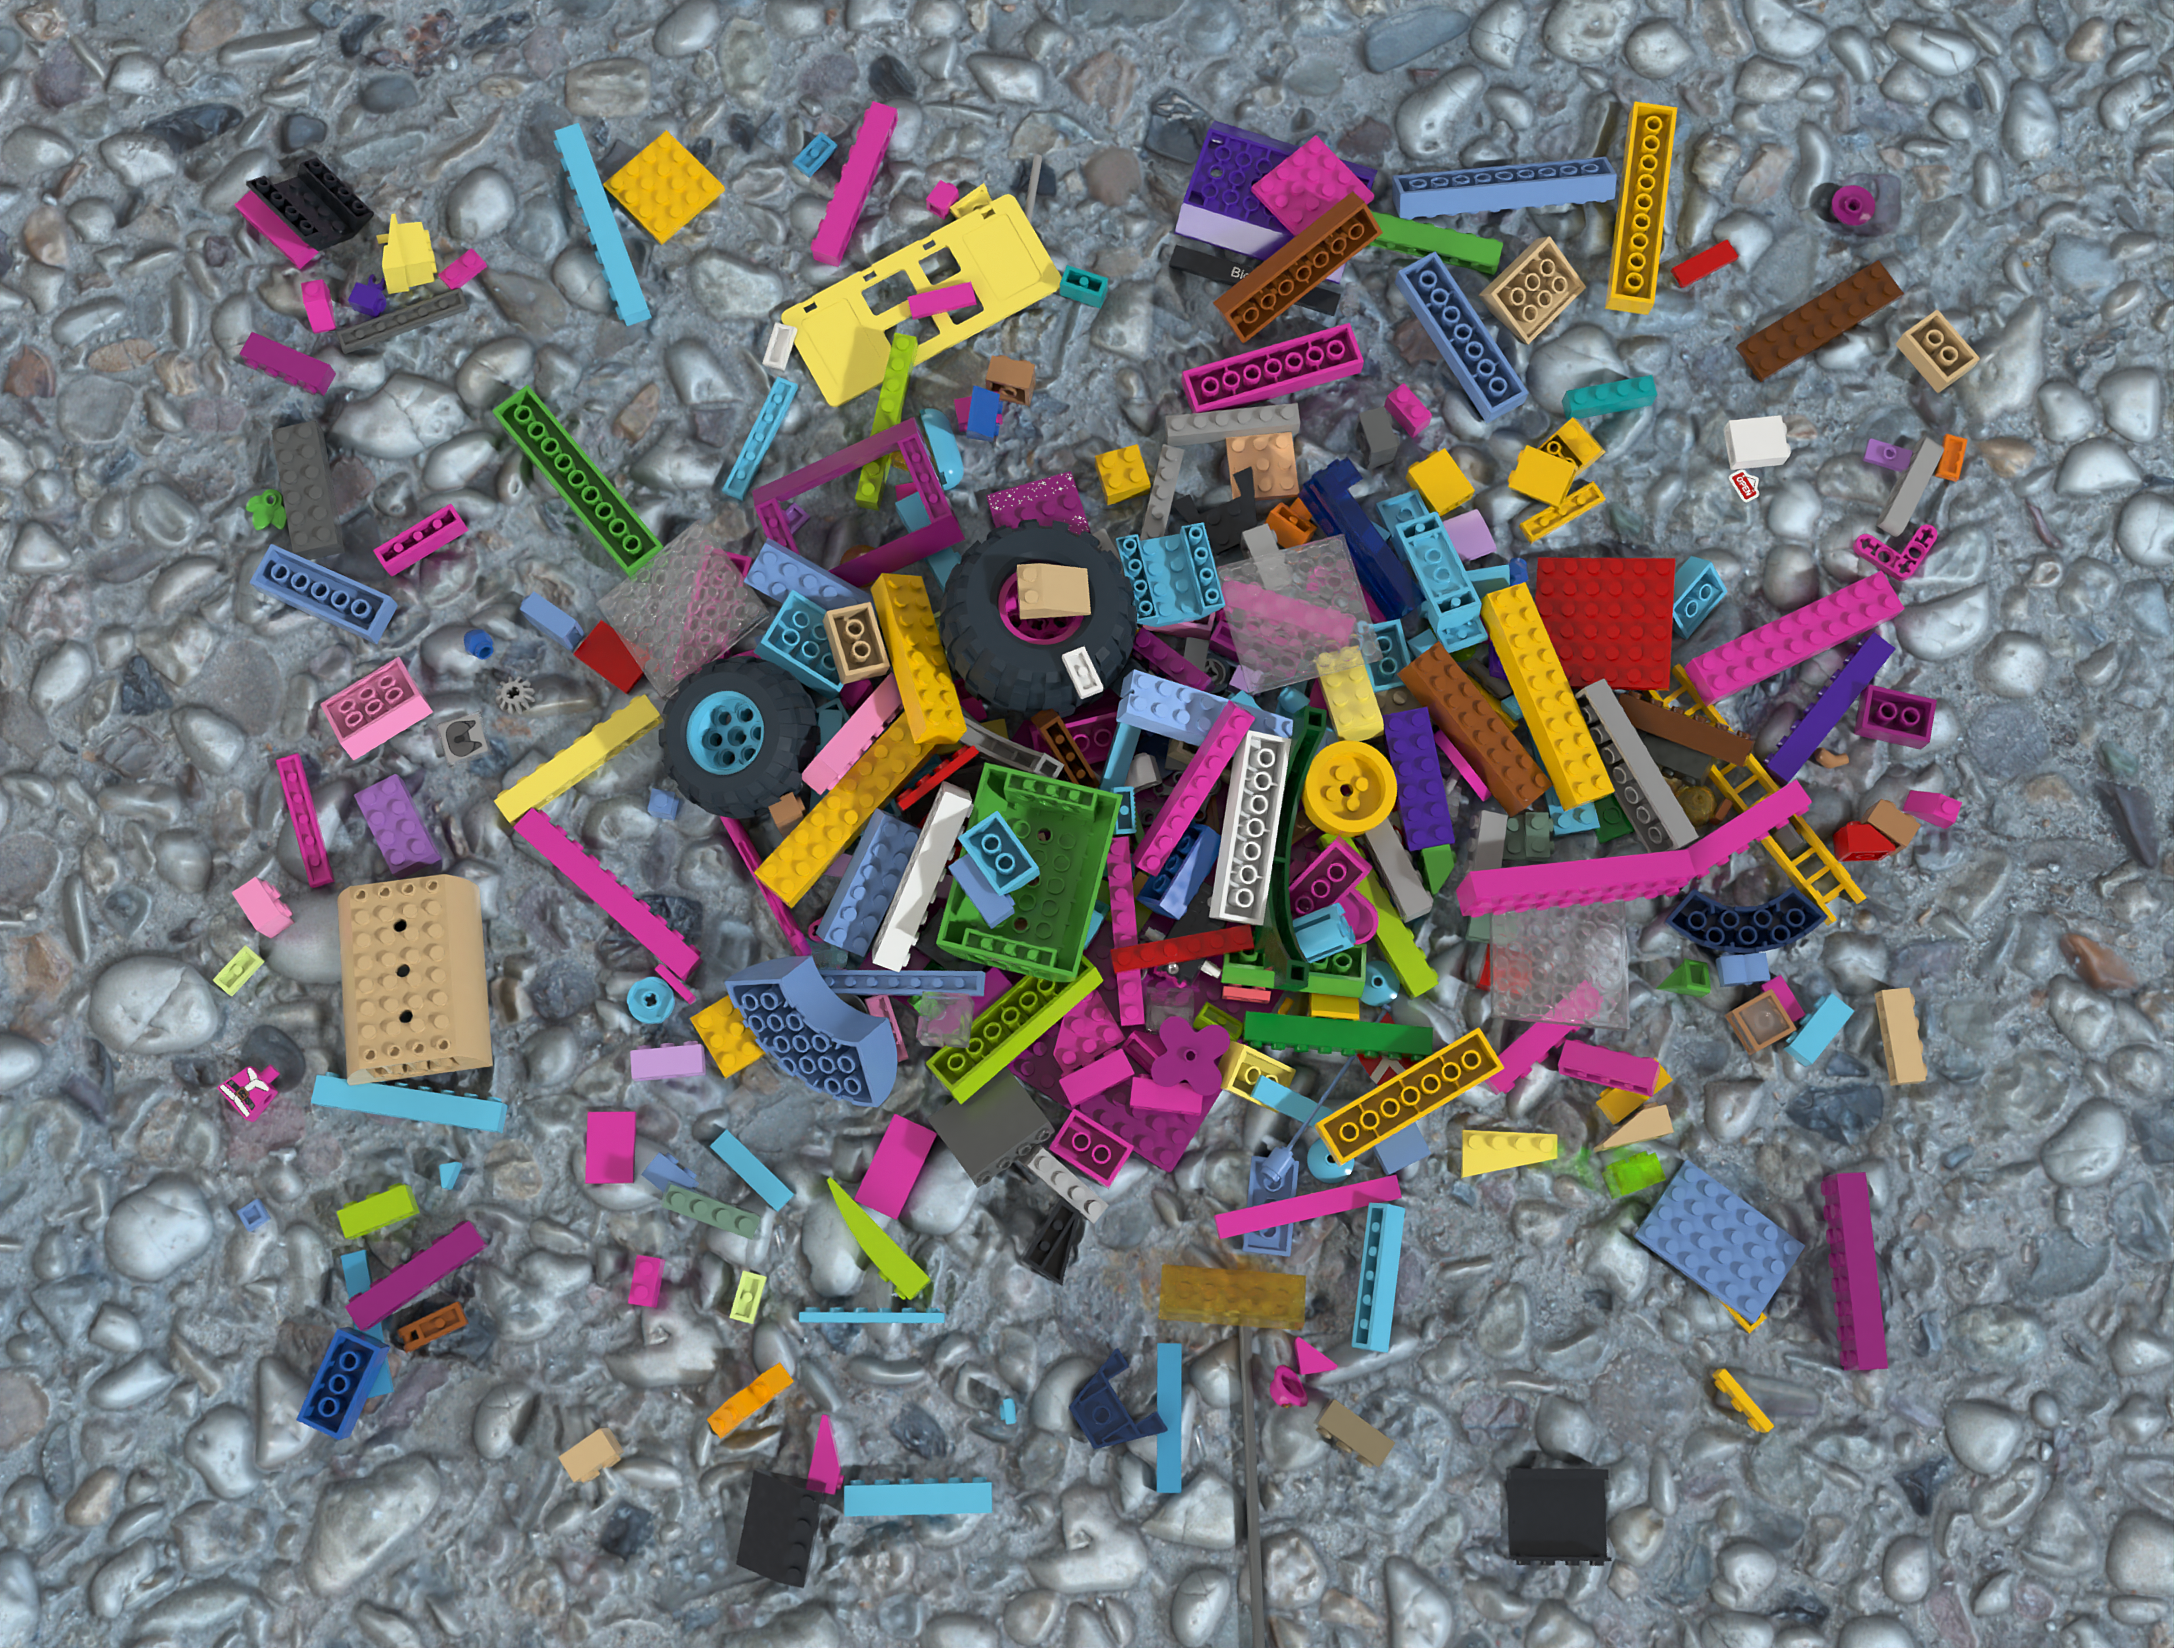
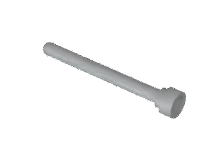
(1032, 189)

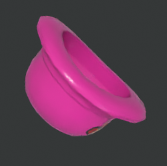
(1287, 1388)

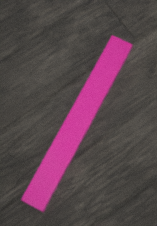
(1307, 1206)

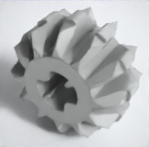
(518, 702)

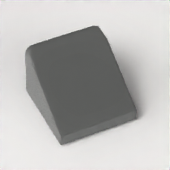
(1787, 838)

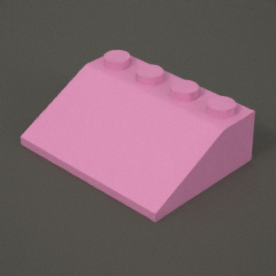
(375, 708)

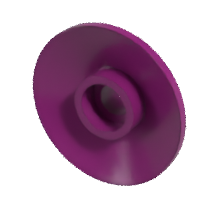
(1858, 199)

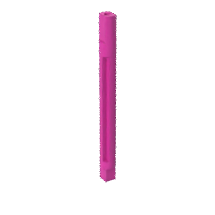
(777, 906)

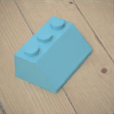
(1695, 594)
(999, 854)

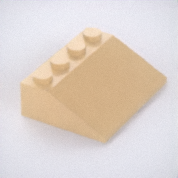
(1533, 290)

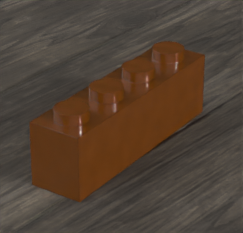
(1064, 748)

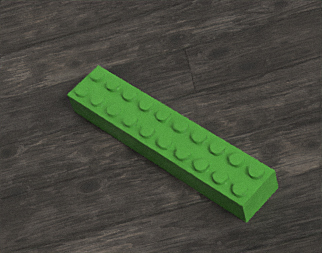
(577, 480)

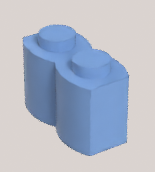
(1742, 969)

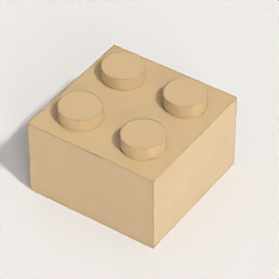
(591, 1455)

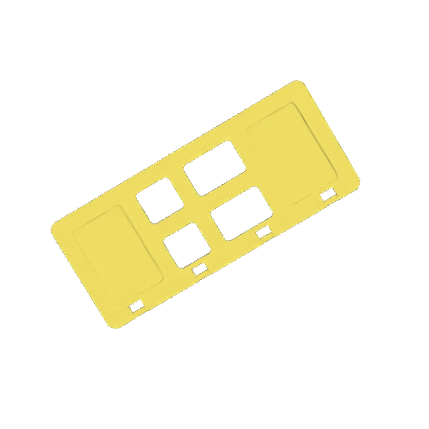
(996, 254)

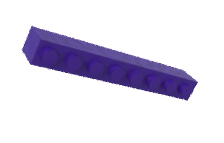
(1828, 709)

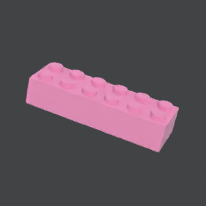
(854, 737)

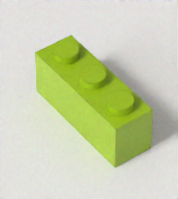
(377, 1211)

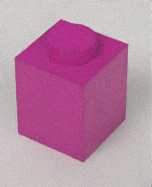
(942, 198)

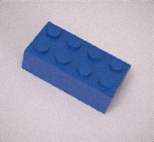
(1182, 872)
(343, 1383)

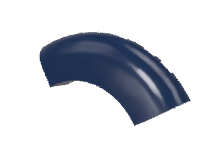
(1748, 927)

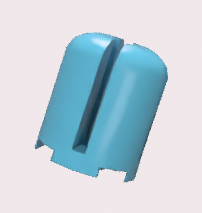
(1323, 932)

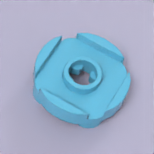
(657, 1012)

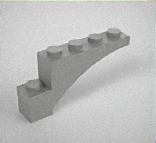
(1007, 753)
(1063, 1182)

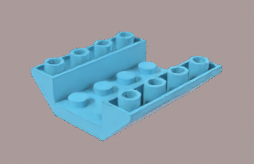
(1171, 576)

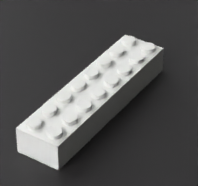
(1250, 828)
(921, 877)

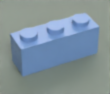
(983, 896)

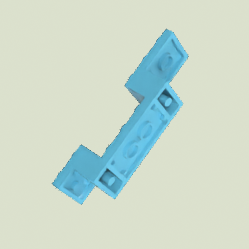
(1427, 546)

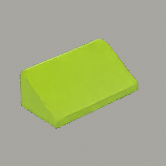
(1213, 1016)

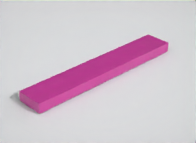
(305, 820)

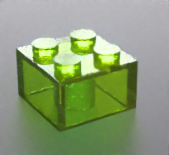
(1637, 1174)

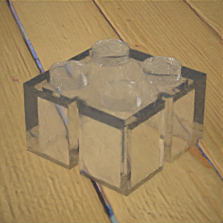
(948, 1018)

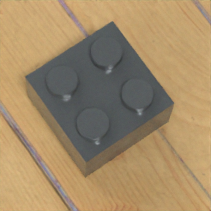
(1376, 437)

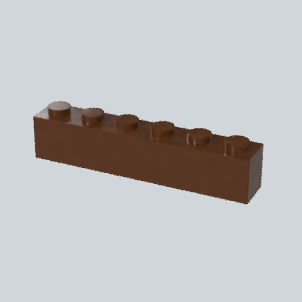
(1687, 730)

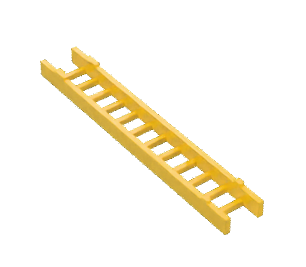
(1769, 785)

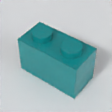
(1083, 286)

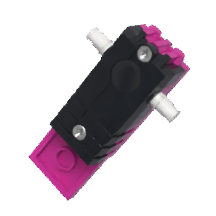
(1194, 921)

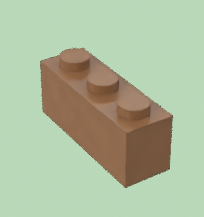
(788, 813)

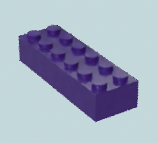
(1419, 781)

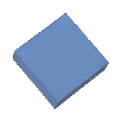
(253, 1215)

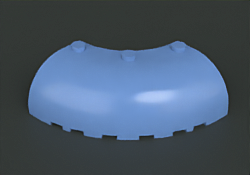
(816, 1031)

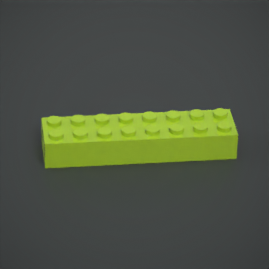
(1009, 1029)

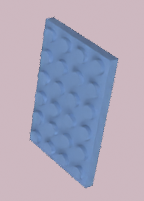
(1719, 1241)

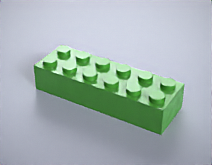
(1334, 975)

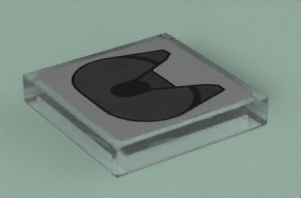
(464, 739)

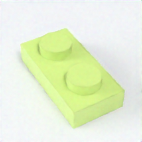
(238, 970)
(748, 1297)

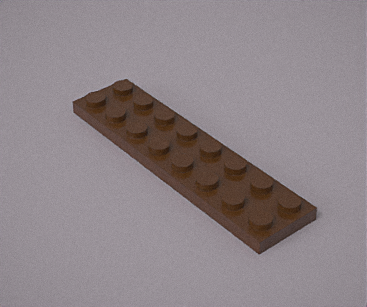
(1819, 321)

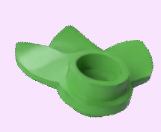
(267, 513)

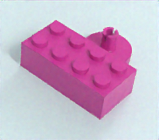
(1333, 880)

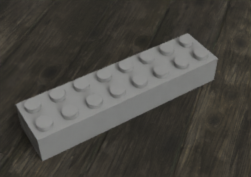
(1633, 773)

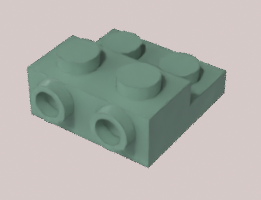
(1528, 837)

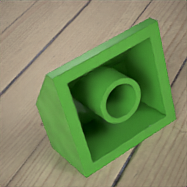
(1435, 866)

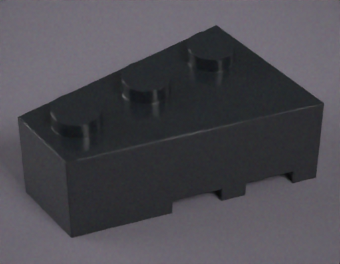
(1052, 1241)

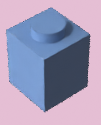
(663, 804)

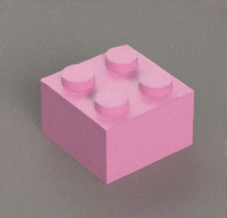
(263, 907)

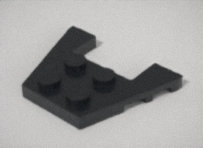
(1228, 521)

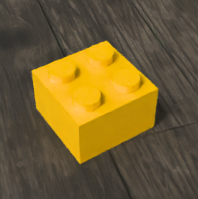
(1122, 474)

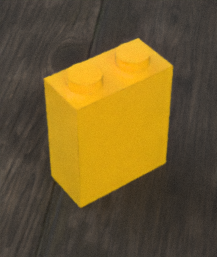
(1542, 476)
(1439, 482)

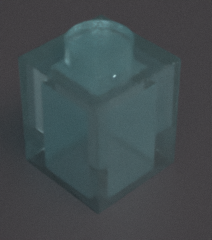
(829, 957)

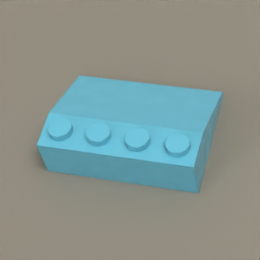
(801, 646)

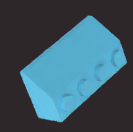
(1483, 580)

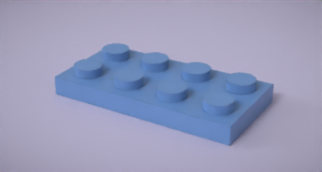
(1261, 1191)

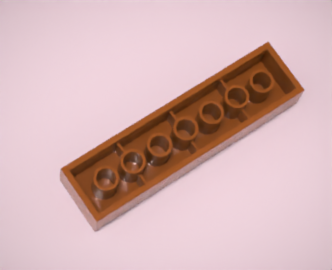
(1298, 267)
(1475, 729)

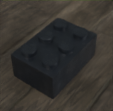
(927, 946)

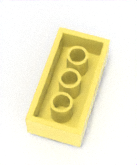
(1352, 704)

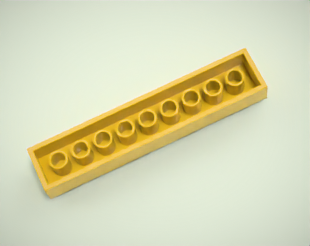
(1641, 208)
(1545, 697)
(844, 813)

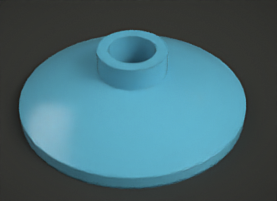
(1384, 994)
(1322, 1169)

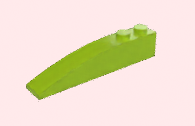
(882, 1250)

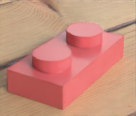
(1254, 995)

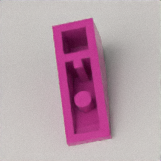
(825, 1460)

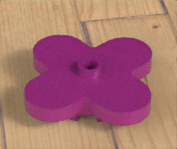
(1174, 1066)

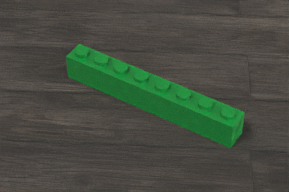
(1337, 1036)

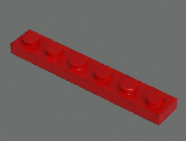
(1182, 949)

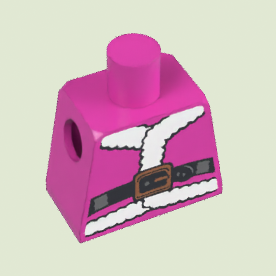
(250, 1091)

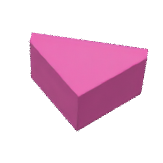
(1310, 1359)

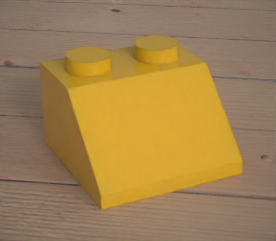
(1333, 1007)

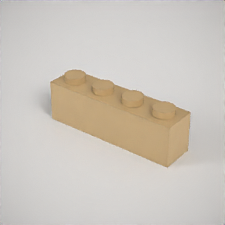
(1900, 1036)

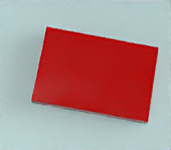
(609, 658)

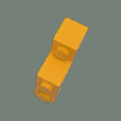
(749, 1400)

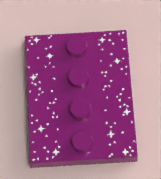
(1042, 500)

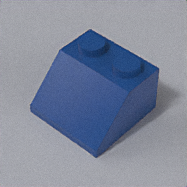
(983, 414)

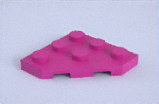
(1086, 1033)

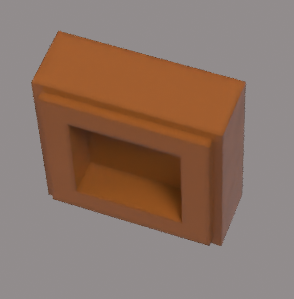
(1721, 812)

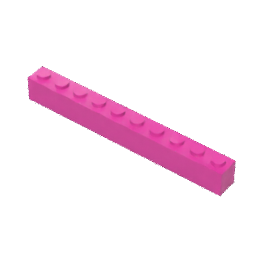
(608, 894)

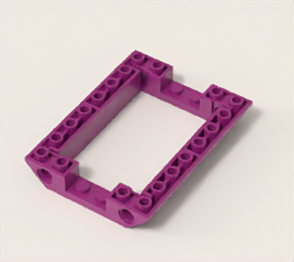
(906, 436)

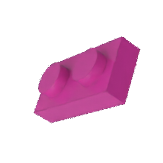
(462, 270)

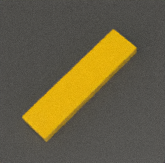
(1553, 518)

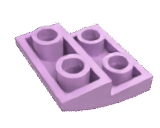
(1470, 535)

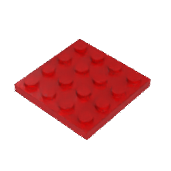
(941, 772)

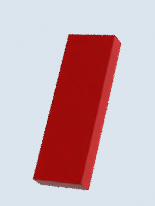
(1704, 263)

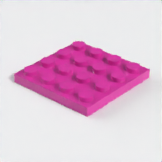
(1308, 186)

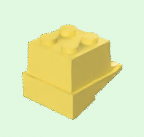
(407, 257)

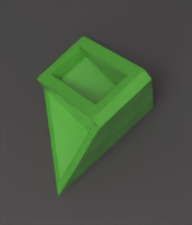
(1688, 979)

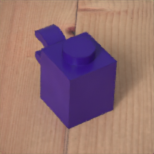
(368, 298)

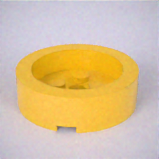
(1367, 776)

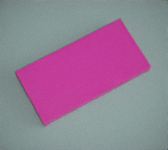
(895, 1167)

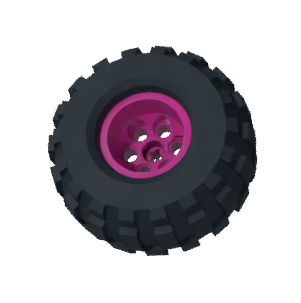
(1021, 665)

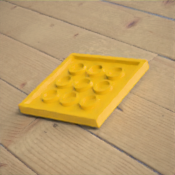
(664, 187)

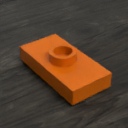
(1952, 457)

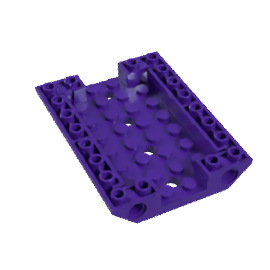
(1224, 208)

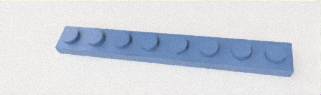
(903, 982)

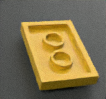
(727, 1037)

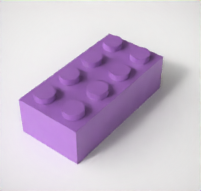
(397, 826)

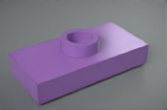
(1887, 455)

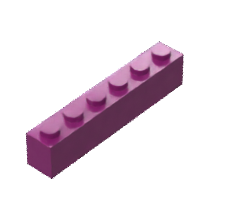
(416, 1276)

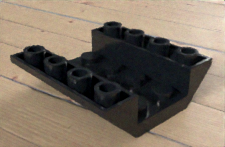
(315, 205)

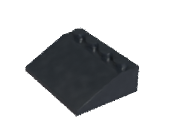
(781, 1527)

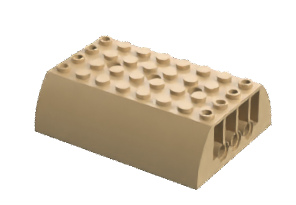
(442, 989)

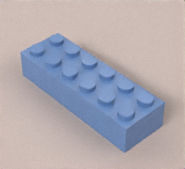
(781, 570)
(323, 593)
(869, 882)

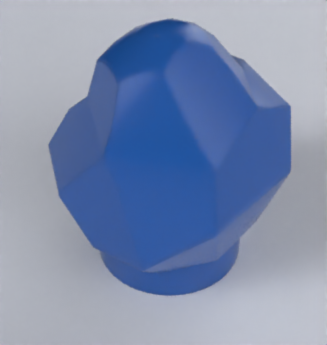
(1518, 571)
(478, 643)

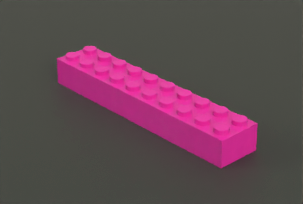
(1793, 638)
(1574, 883)

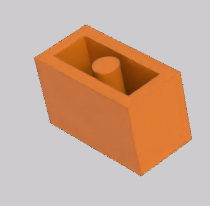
(1289, 526)

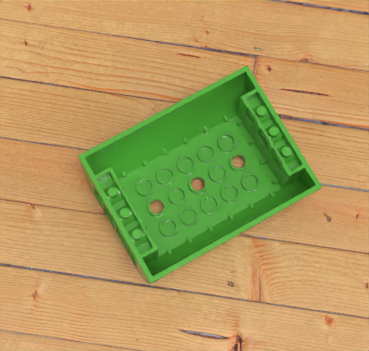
(1069, 876)

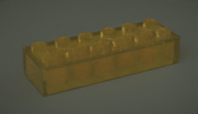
(1232, 1297)

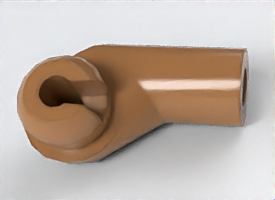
(1829, 760)

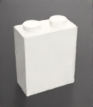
(1756, 442)

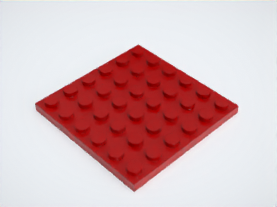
(1609, 619)

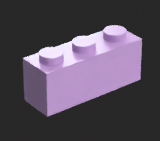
(668, 1061)

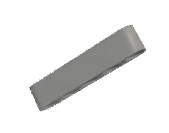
(1910, 487)

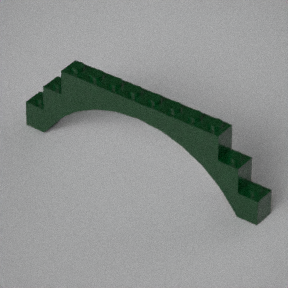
(1277, 934)

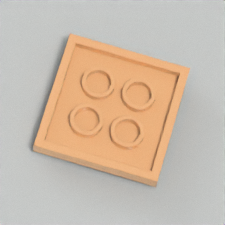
(1271, 462)

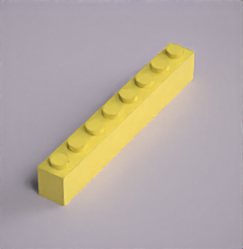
(579, 760)

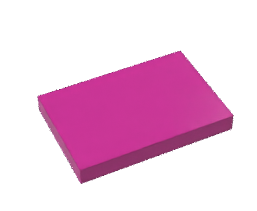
(610, 1148)

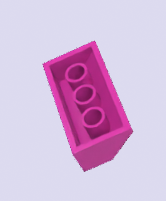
(1090, 730)

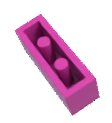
(1096, 1077)
(1176, 1099)

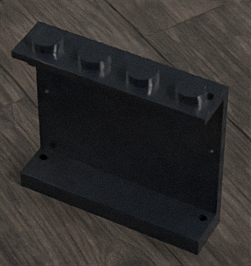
(1557, 1516)

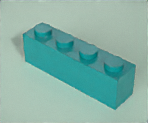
(1609, 397)

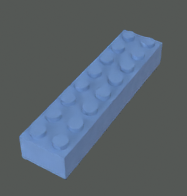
(1461, 337)

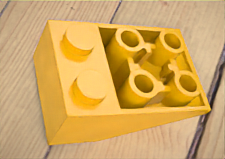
(1574, 445)

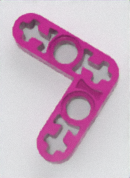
(1896, 560)
(1462, 765)

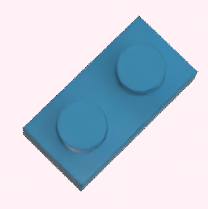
(815, 154)

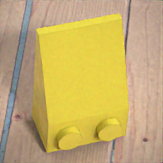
(1243, 1065)

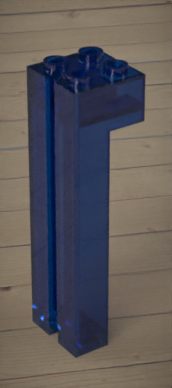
(1375, 564)

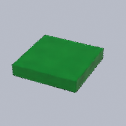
(1611, 819)

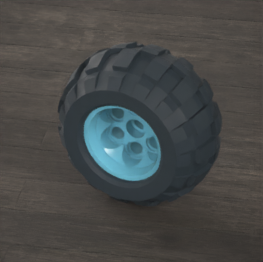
(698, 719)

